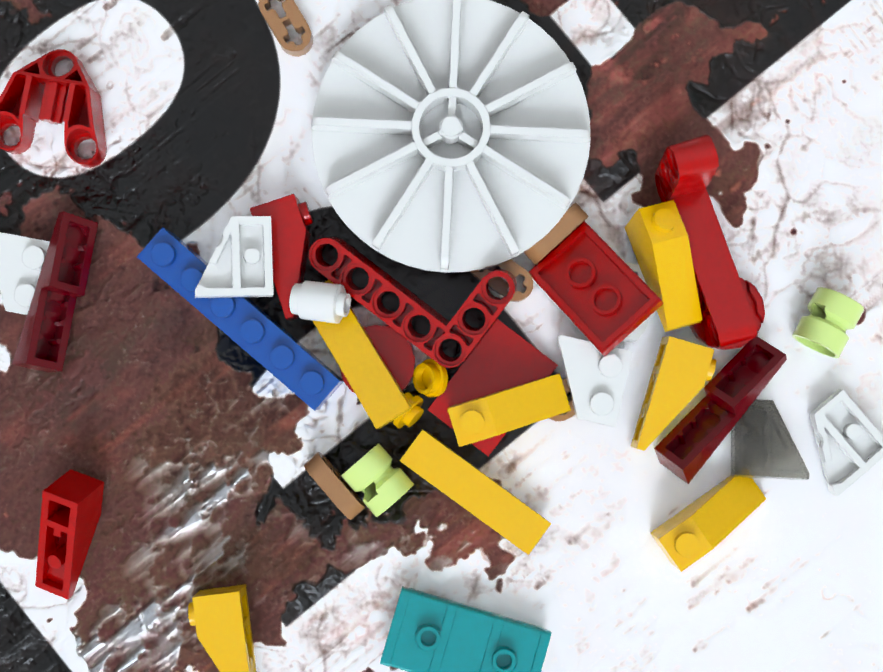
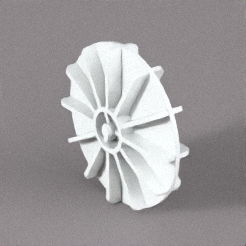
(450, 134)

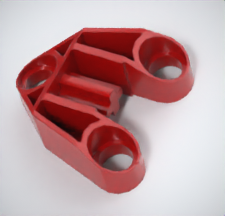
(40, 95)

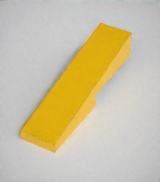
(364, 369)
(475, 491)

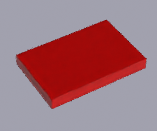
(595, 288)
(494, 365)

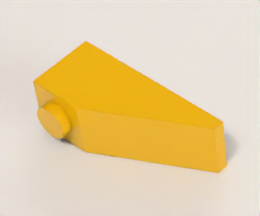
(666, 262)
(674, 382)
(508, 409)
(707, 520)
(224, 627)

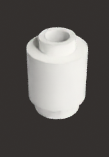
(320, 301)

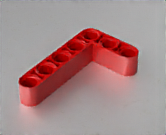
(723, 302)
(410, 304)

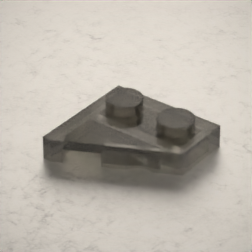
(764, 446)

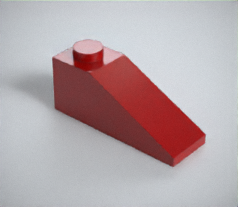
(289, 244)
(66, 530)

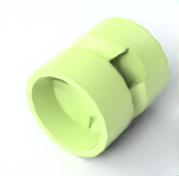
(828, 321)
(377, 480)

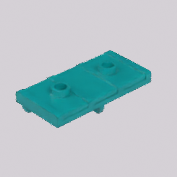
(454, 637)

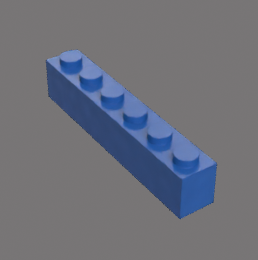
(243, 322)

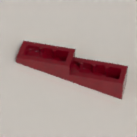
(54, 299)
(725, 402)

